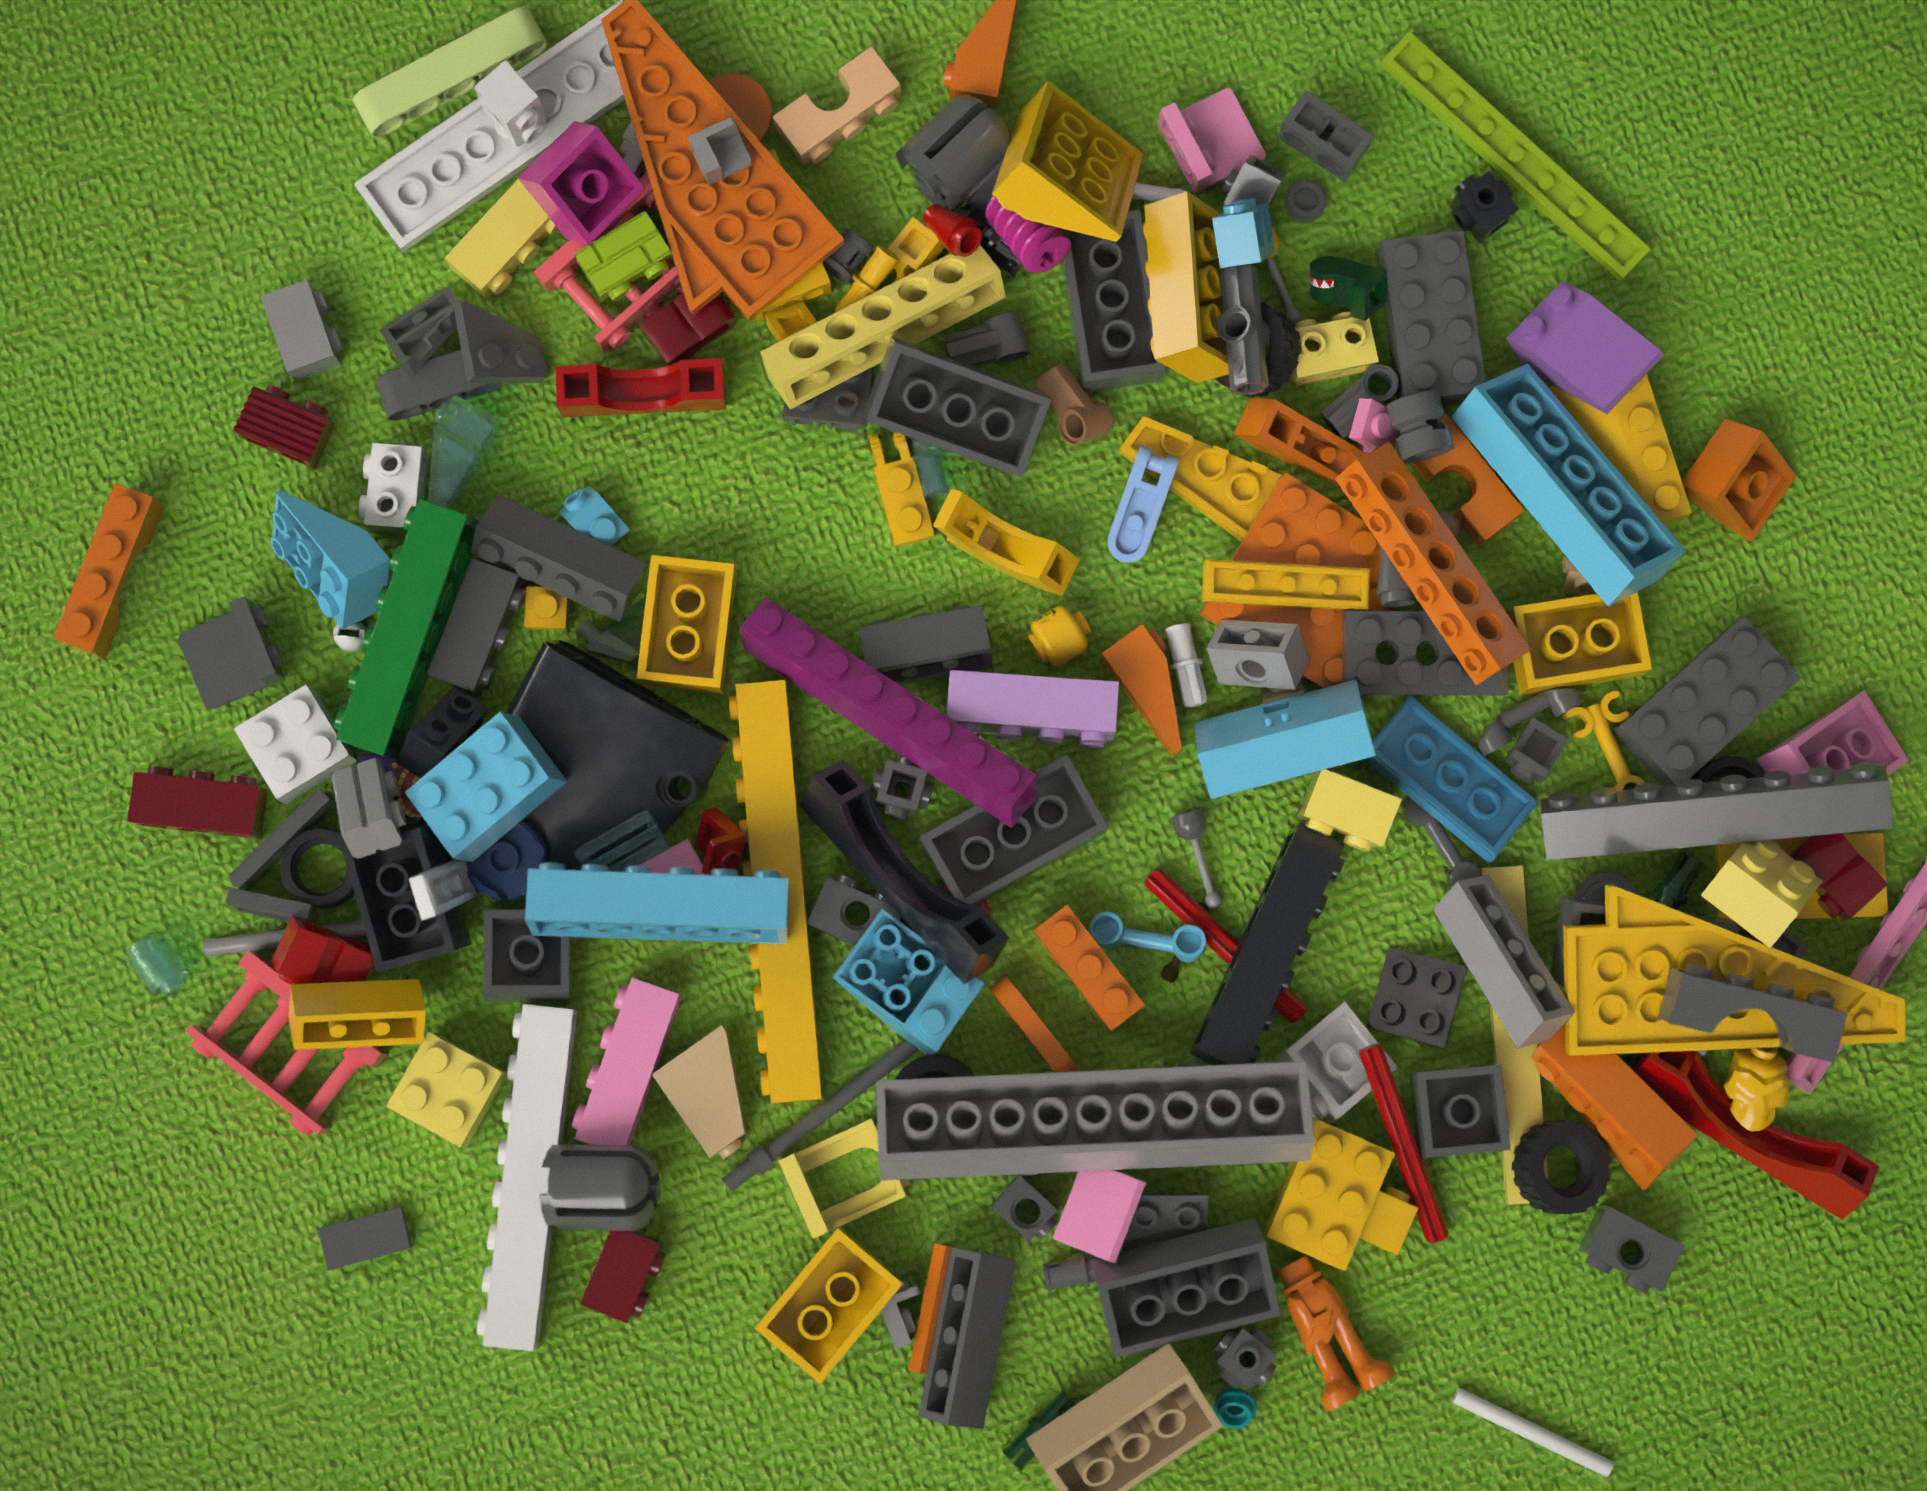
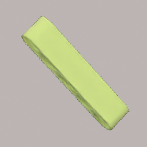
(448, 72)

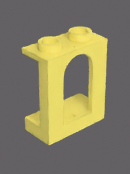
(823, 1221)

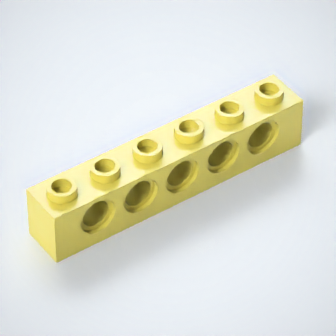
(861, 332)

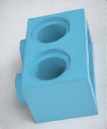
(1243, 233)

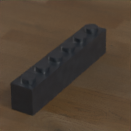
(1268, 948)

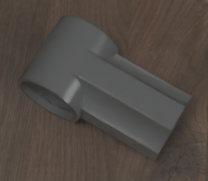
(998, 340)
(1341, 412)

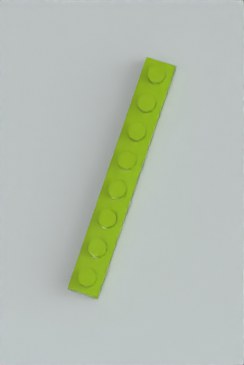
(1515, 156)

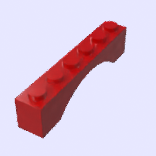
(1817, 1169)

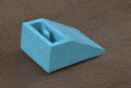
(330, 558)
(905, 983)

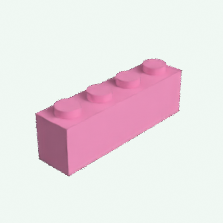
(628, 1064)

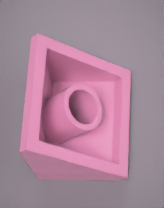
(1099, 1212)

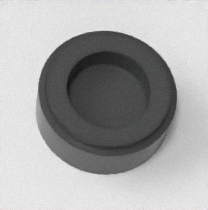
(1305, 201)

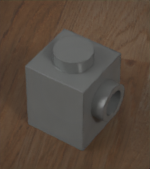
(1255, 180)

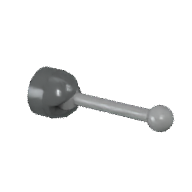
(1190, 827)

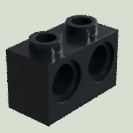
(441, 731)

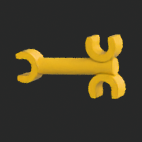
(1598, 718)

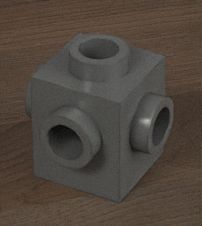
(901, 772)
(1230, 1348)

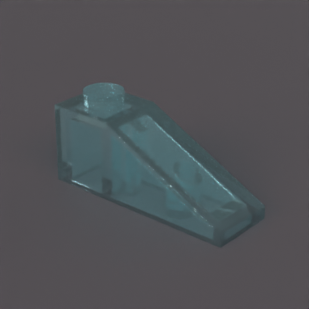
(458, 448)

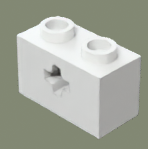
(512, 105)

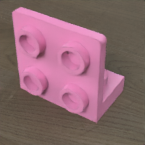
(1209, 138)

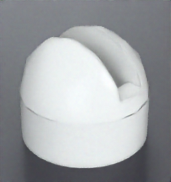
(347, 642)

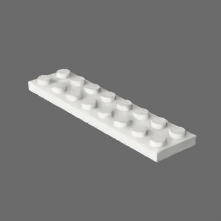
(471, 154)

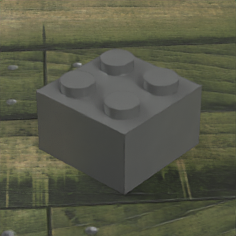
(520, 964)
(1460, 1111)

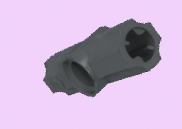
(1246, 349)

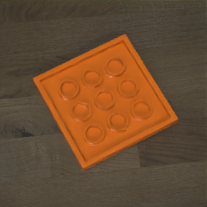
(1306, 530)

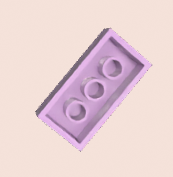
(1034, 707)

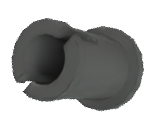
(1069, 1273)

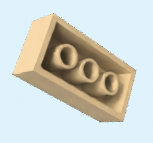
(1126, 1428)

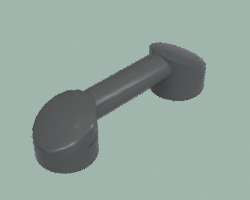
(1558, 699)
(1458, 867)

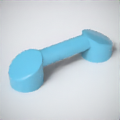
(1186, 943)

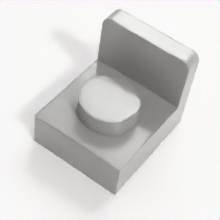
(900, 1320)

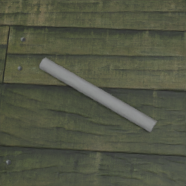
(271, 939)

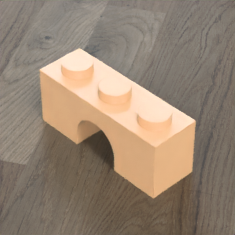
(813, 131)

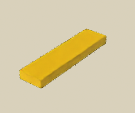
(1285, 585)

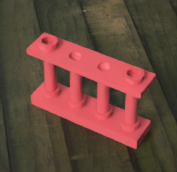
(561, 273)
(258, 977)

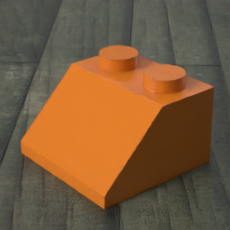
(1739, 478)

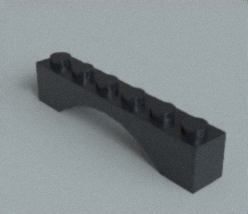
(953, 929)

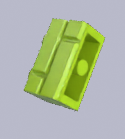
(624, 257)

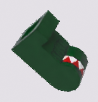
(1348, 285)

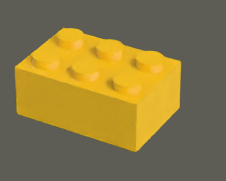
(687, 624)
(1580, 642)
(1329, 1196)

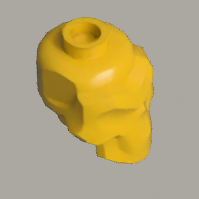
(1757, 1086)

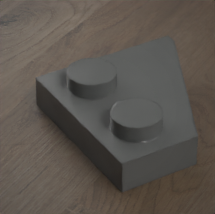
(422, 330)
(497, 349)

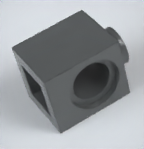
(1020, 1190)

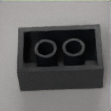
(389, 906)

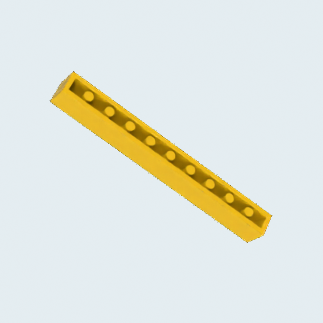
(775, 845)

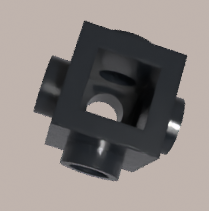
(1483, 205)

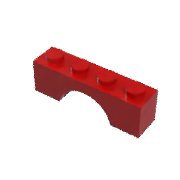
(609, 391)

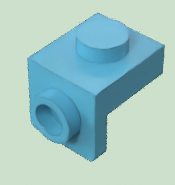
(593, 516)

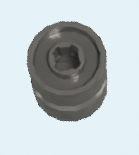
(1420, 426)

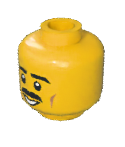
(1059, 636)

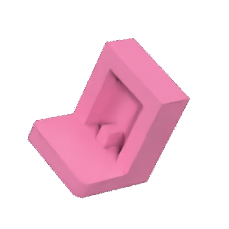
(1372, 426)

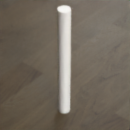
(1533, 1432)

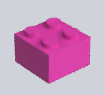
(581, 182)

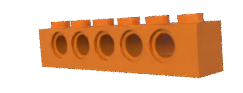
(1432, 563)

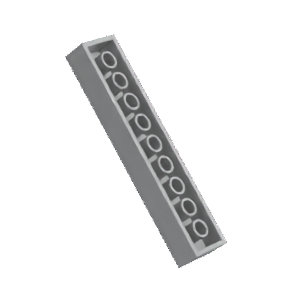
(1094, 1120)

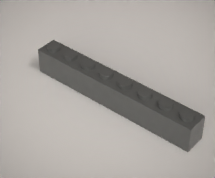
(1717, 812)

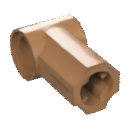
(1079, 417)

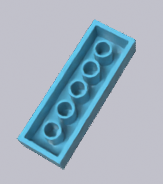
(1568, 484)
(657, 904)

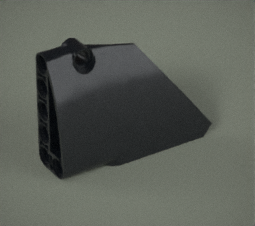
(613, 747)

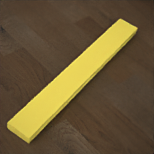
(1519, 1071)

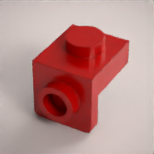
(720, 841)

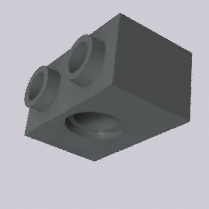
(833, 902)
(1655, 1251)

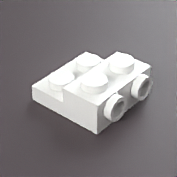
(1334, 1062)

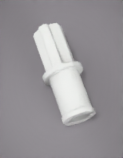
(1186, 665)

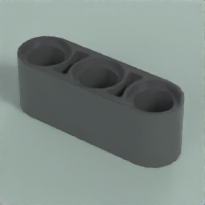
(429, 387)

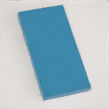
(1450, 779)

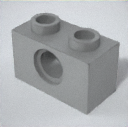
(1258, 654)

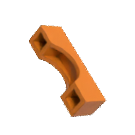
(94, 601)

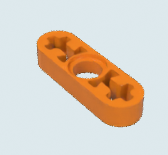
(1032, 1026)

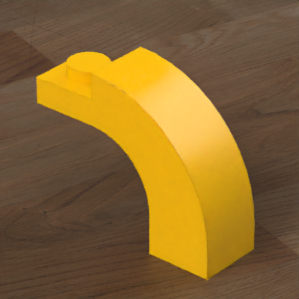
(1004, 546)

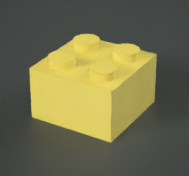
(1349, 809)
(1762, 889)
(447, 1089)

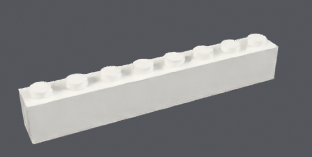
(535, 1124)

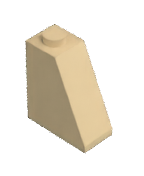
(707, 1093)

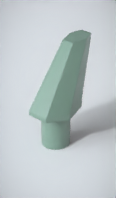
(606, 644)

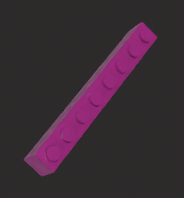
(889, 712)

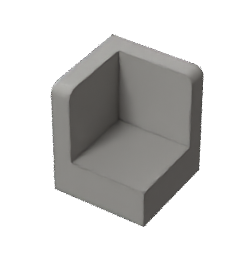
(719, 151)

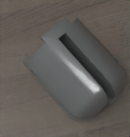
(956, 151)
(600, 1187)

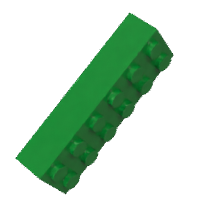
(407, 629)

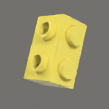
(1334, 349)

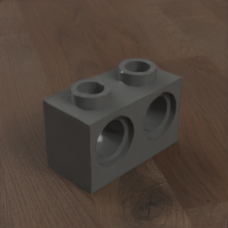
(1325, 136)

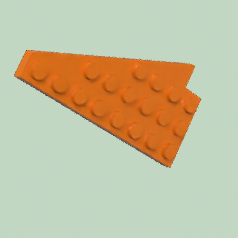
(739, 235)

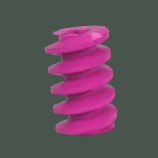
(1033, 243)

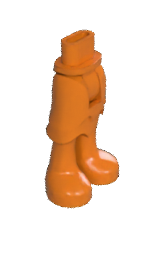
(1317, 1315)

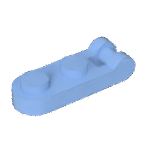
(1140, 506)

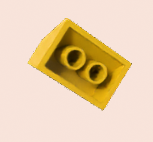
(829, 1305)

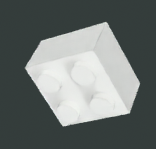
(295, 744)

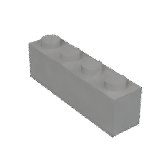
(1503, 961)

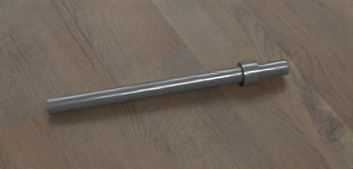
(762, 1158)

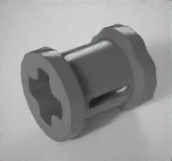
(848, 257)

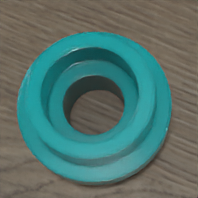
(1235, 1407)

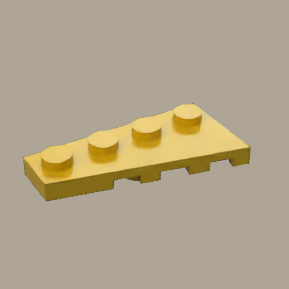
(1206, 475)

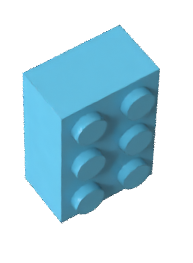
(485, 787)

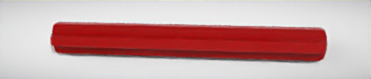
(1216, 935)
(1403, 1143)

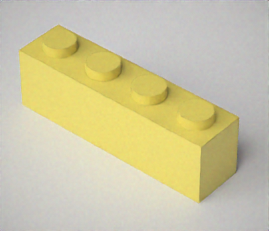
(501, 241)

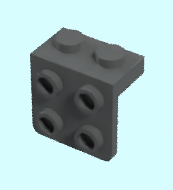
(232, 654)

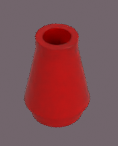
(956, 232)

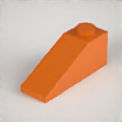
(983, 56)
(1295, 439)
(1144, 677)

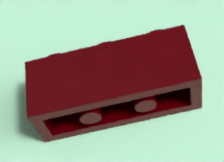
(197, 803)

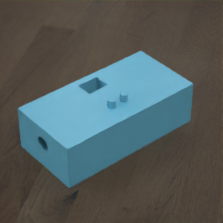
(1283, 739)

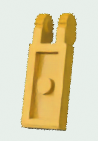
(901, 494)

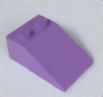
(1583, 348)

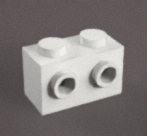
(394, 485)

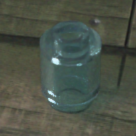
(157, 965)

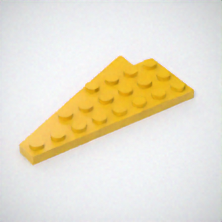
(1622, 969)

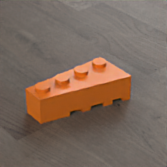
(1619, 1107)

